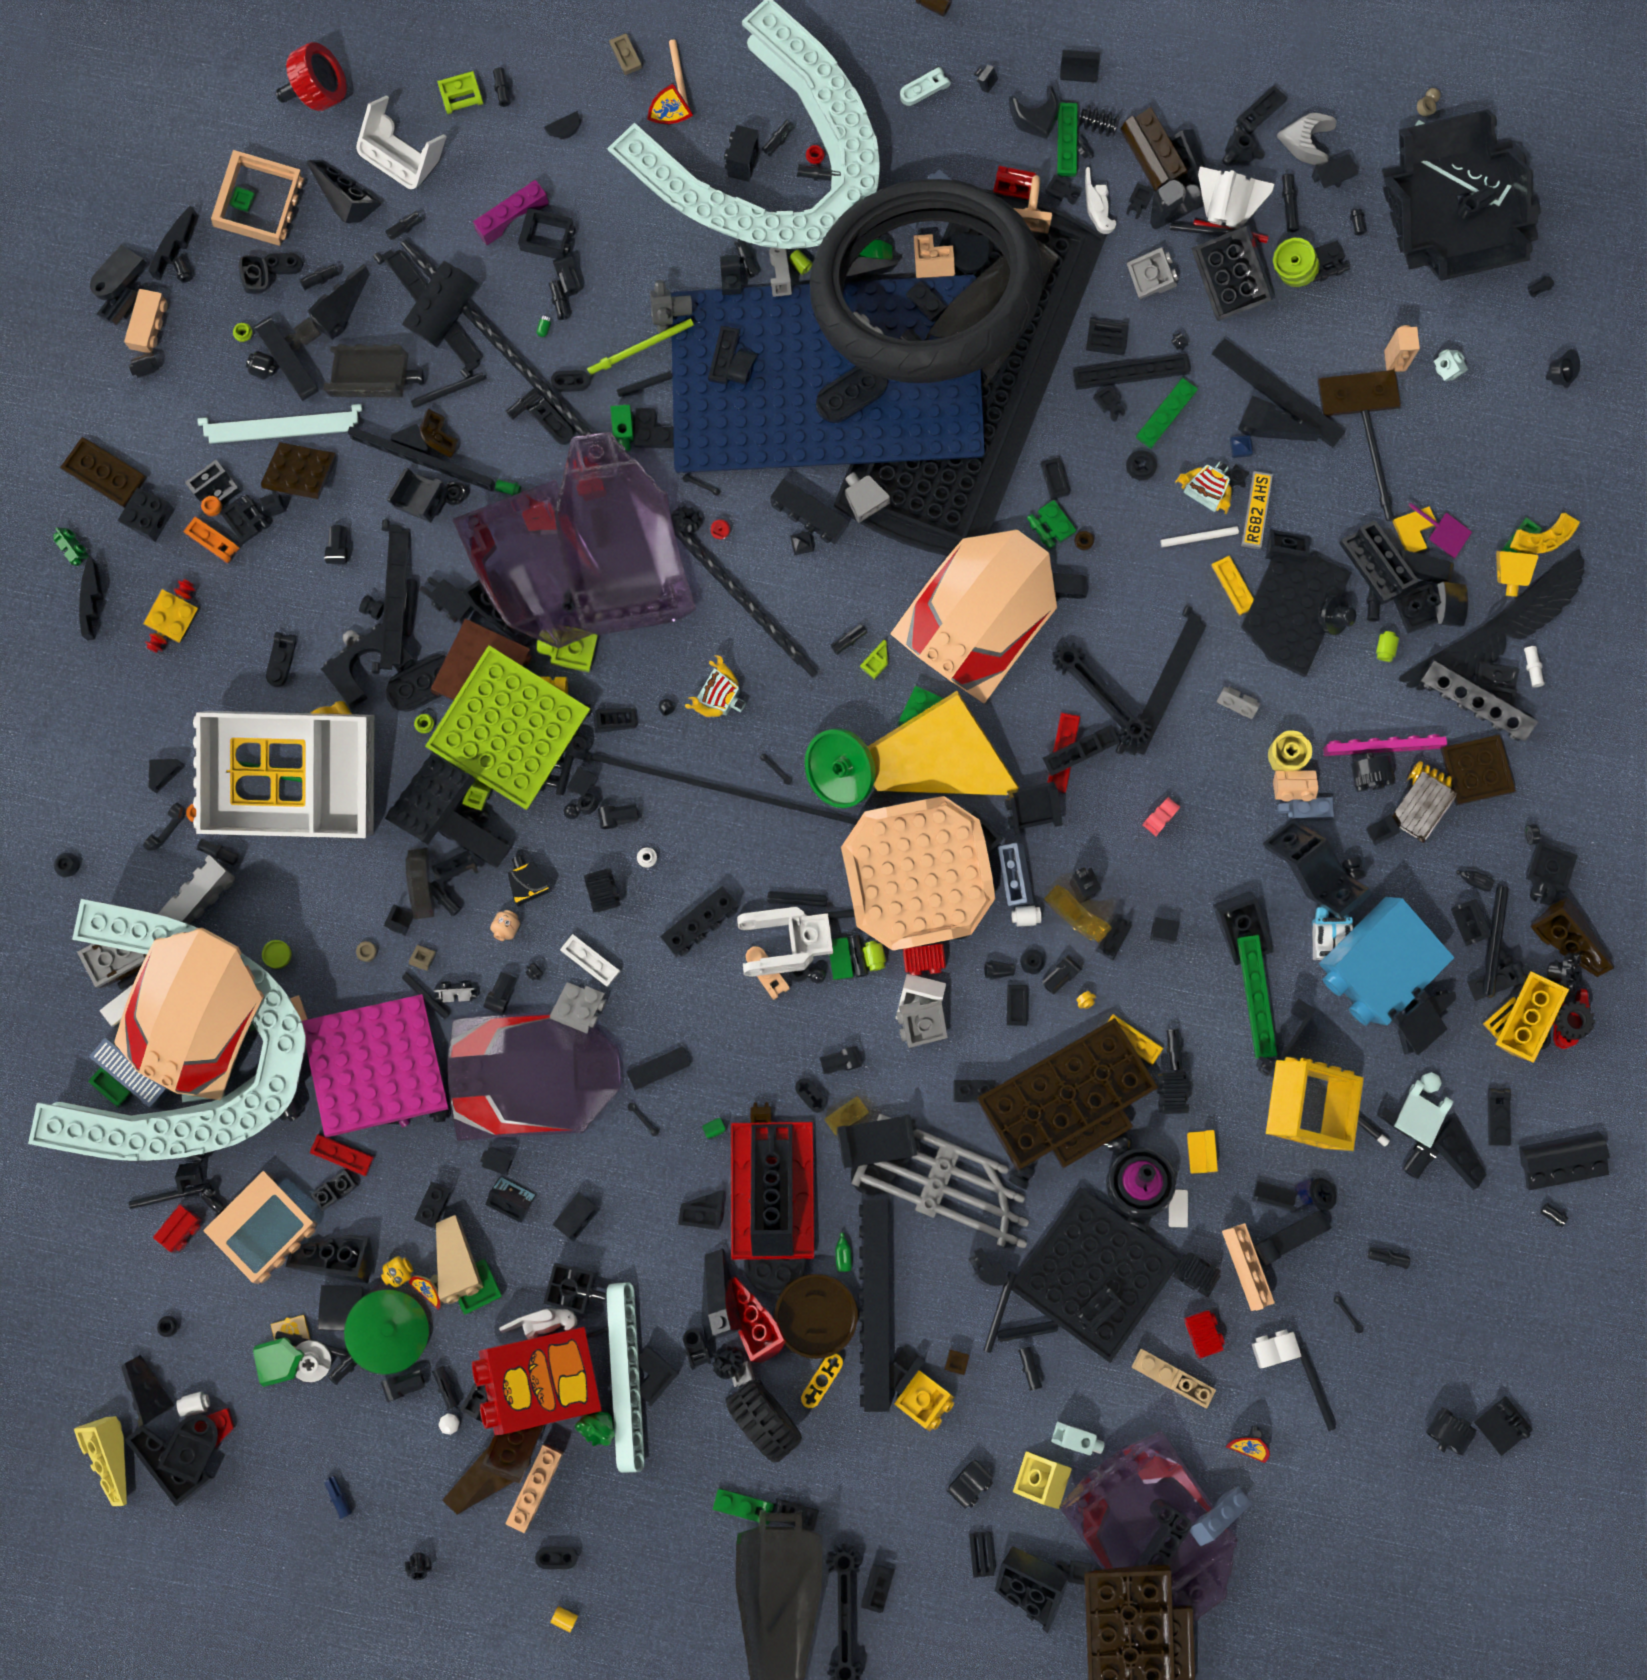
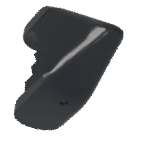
(1035, 120)
(1174, 202)

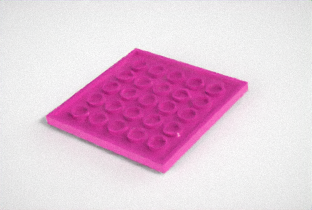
(374, 1065)

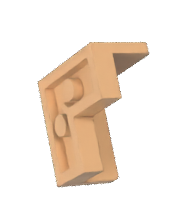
(932, 260)

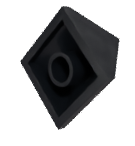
(1287, 546)

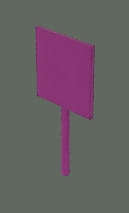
(1448, 534)

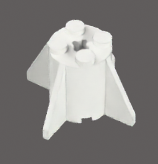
(1231, 197)

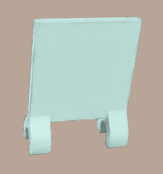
(1420, 1117)

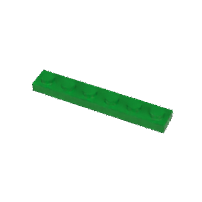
(1257, 996)

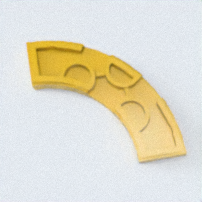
(1548, 540)

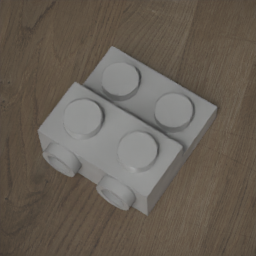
(1153, 273)
(578, 1007)
(921, 1023)

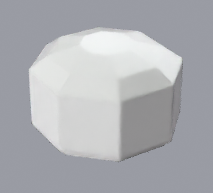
(449, 1424)

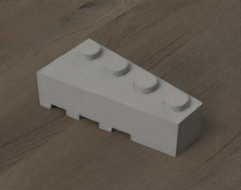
(199, 893)

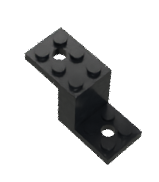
(1317, 868)

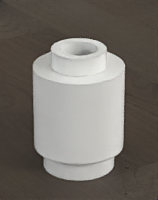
(1026, 915)
(193, 1404)

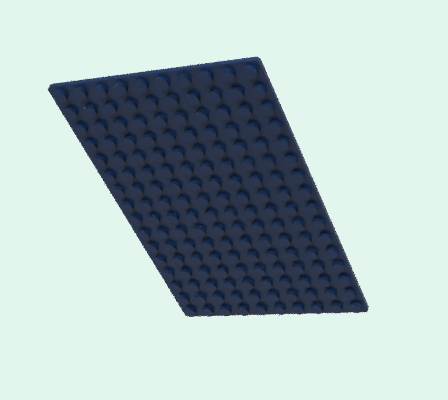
(776, 415)

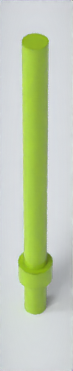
(607, 362)

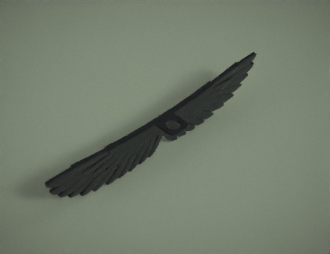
(1517, 621)

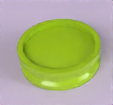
(276, 954)

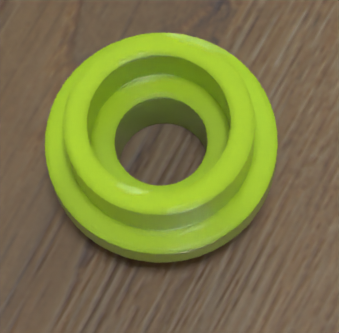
(242, 327)
(421, 718)

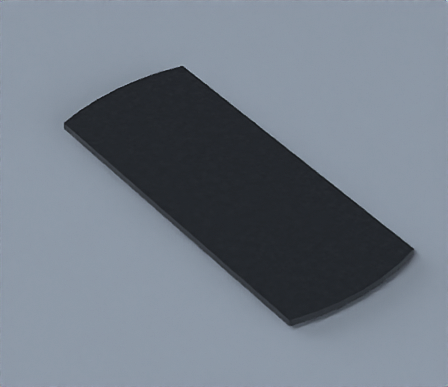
(957, 499)

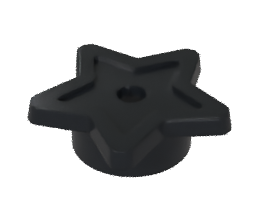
(1084, 149)
(1241, 476)

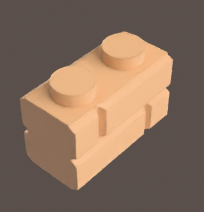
(1295, 785)

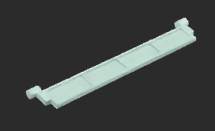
(280, 426)

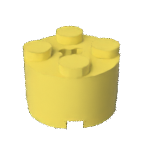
(1298, 746)

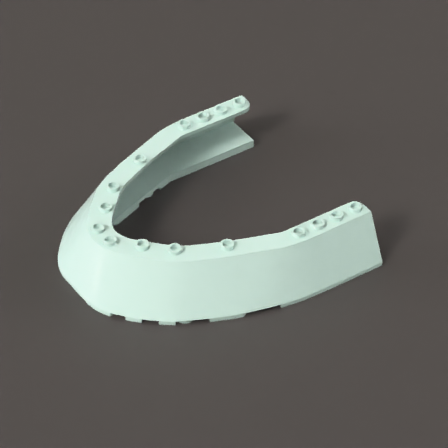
(835, 113)
(191, 1128)

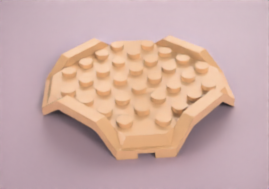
(918, 873)

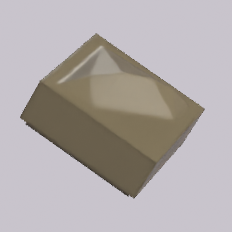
(422, 957)

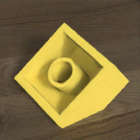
(1042, 1480)

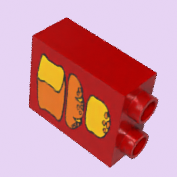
(536, 1381)

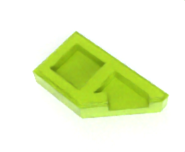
(876, 661)

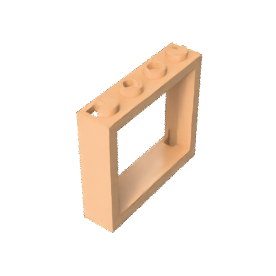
(238, 159)

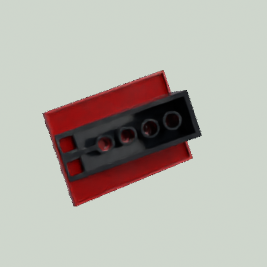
(776, 1172)

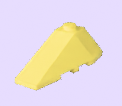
(105, 1446)

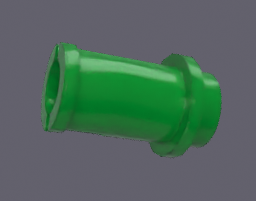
(507, 487)

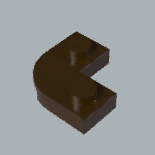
(433, 436)

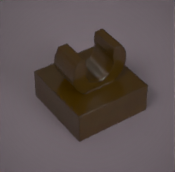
(760, 1114)
(956, 1362)

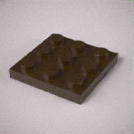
(298, 470)
(1478, 769)

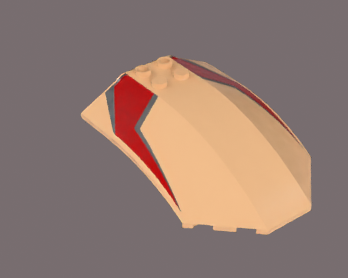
(981, 610)
(189, 1013)

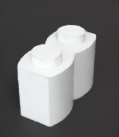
(1276, 1349)

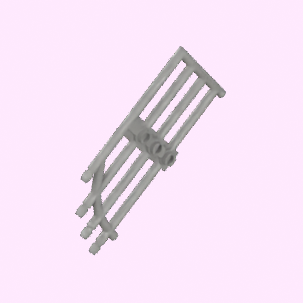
(937, 1183)

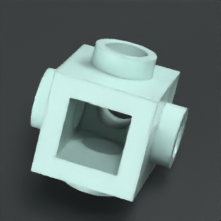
(1450, 364)

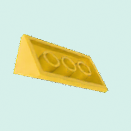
(1531, 1017)

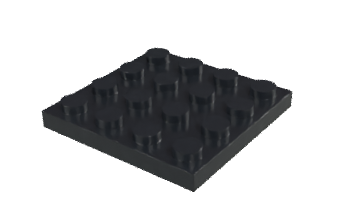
(429, 799)

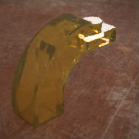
(1076, 915)

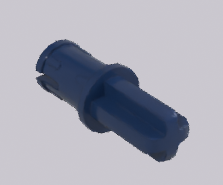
(337, 1497)

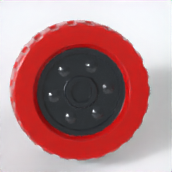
(313, 77)

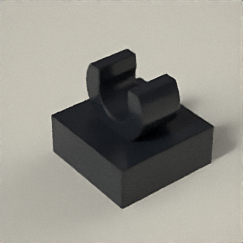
(986, 78)

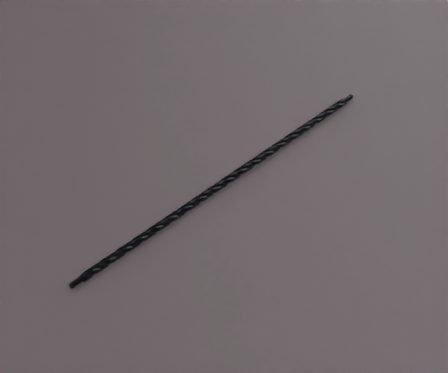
(579, 427)

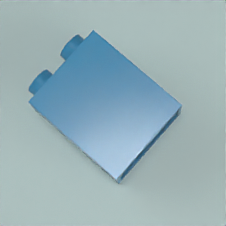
(1384, 961)

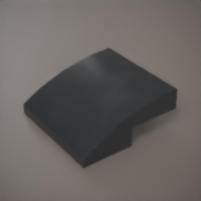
(213, 482)
(1453, 605)
(1497, 679)
(336, 1305)

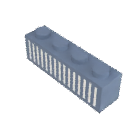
(117, 1065)

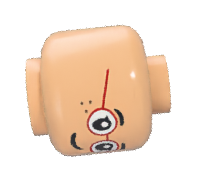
(505, 925)

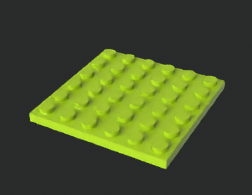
(507, 727)

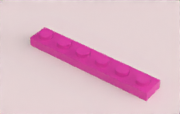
(1393, 744)

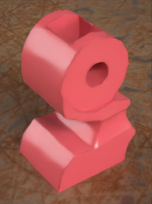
(1161, 816)

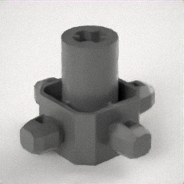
(665, 307)

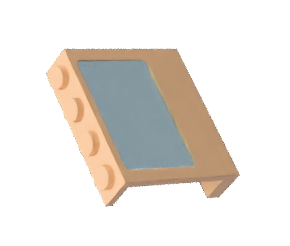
(260, 1228)

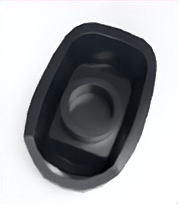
(253, 274)

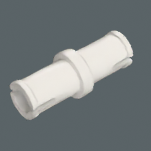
(1534, 666)

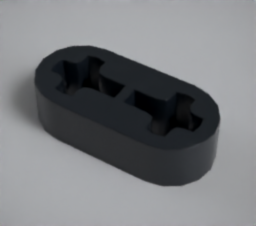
(814, 1092)

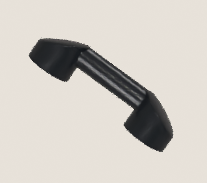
(153, 842)

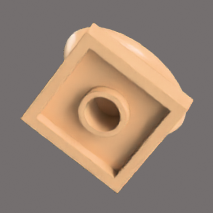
(1033, 217)

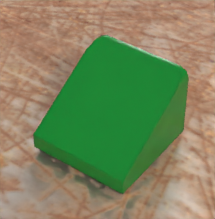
(714, 1128)

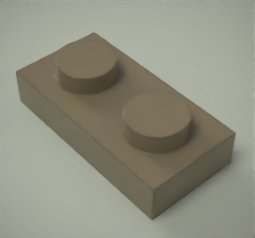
(625, 54)

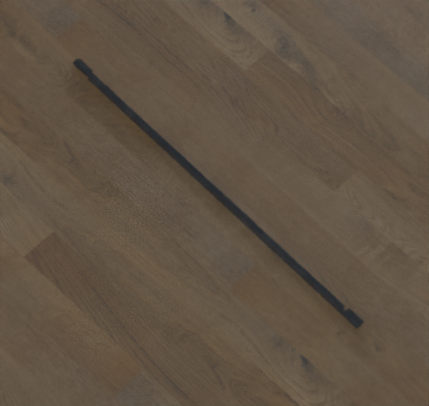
(588, 757)

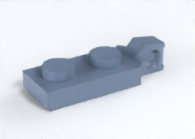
(1315, 809)

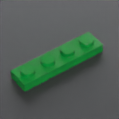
(1067, 140)
(1166, 413)

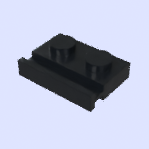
(116, 308)

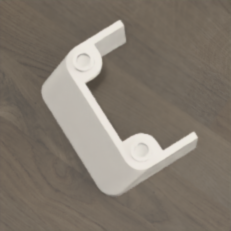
(391, 154)

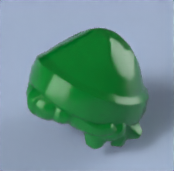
(596, 1428)

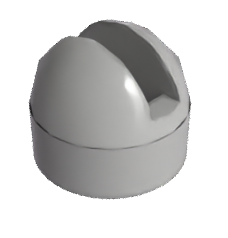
(346, 637)

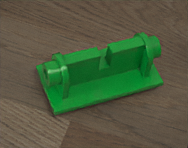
(66, 539)

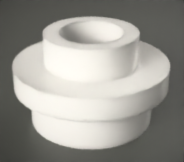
(651, 861)

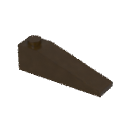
(1569, 932)
(474, 1487)

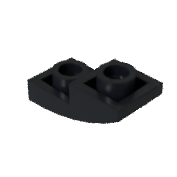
(334, 1190)

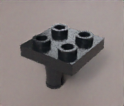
(1418, 608)

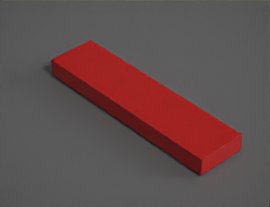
(1065, 735)

